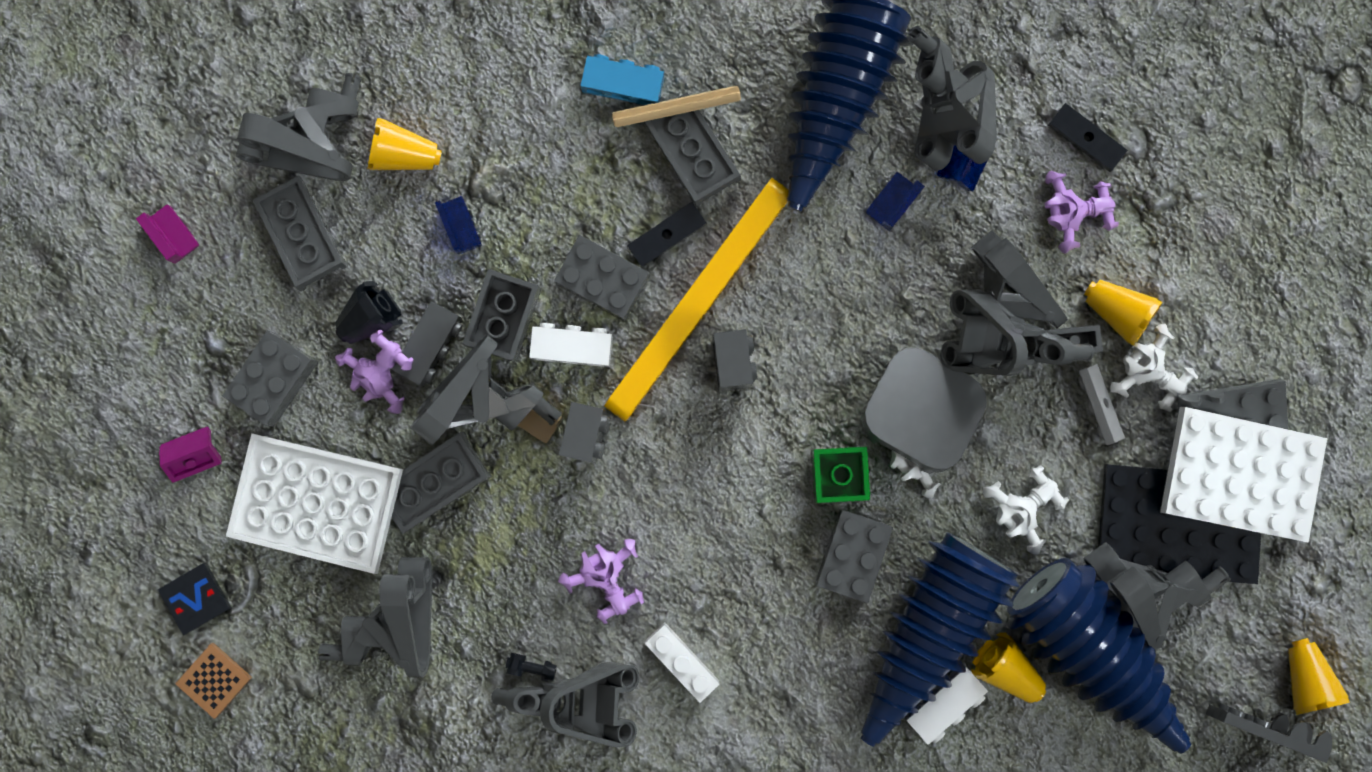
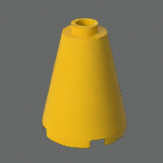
(400, 149)
(1122, 308)
(1007, 668)
(1313, 679)

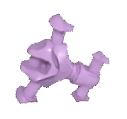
(1069, 210)
(375, 374)
(602, 572)

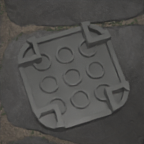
(924, 410)

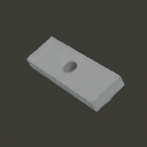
(1101, 405)

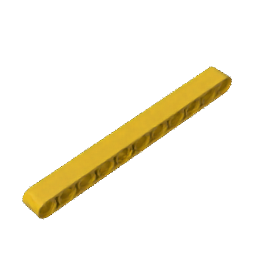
(698, 300)

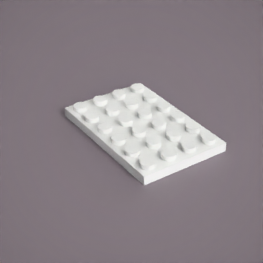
(1243, 474)
(314, 503)

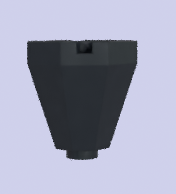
(367, 313)

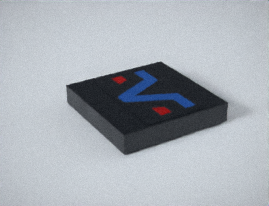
(194, 598)

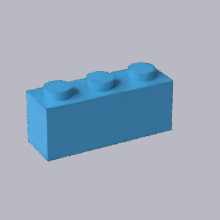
(622, 80)

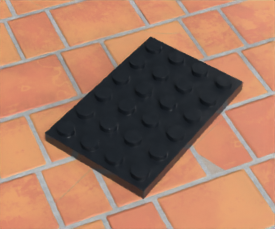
(1146, 537)

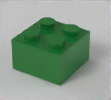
(840, 474)

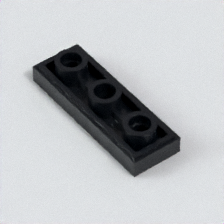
(1101, 146)
(680, 225)

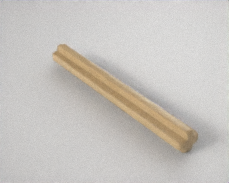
(676, 106)

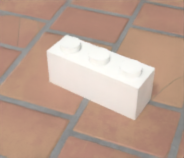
(571, 345)
(682, 662)
(948, 707)

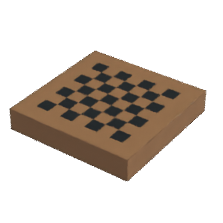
(213, 680)

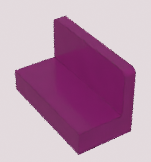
(168, 233)
(188, 455)

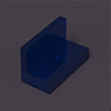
(962, 170)
(894, 200)
(459, 225)

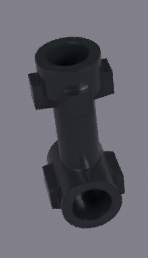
(517, 665)

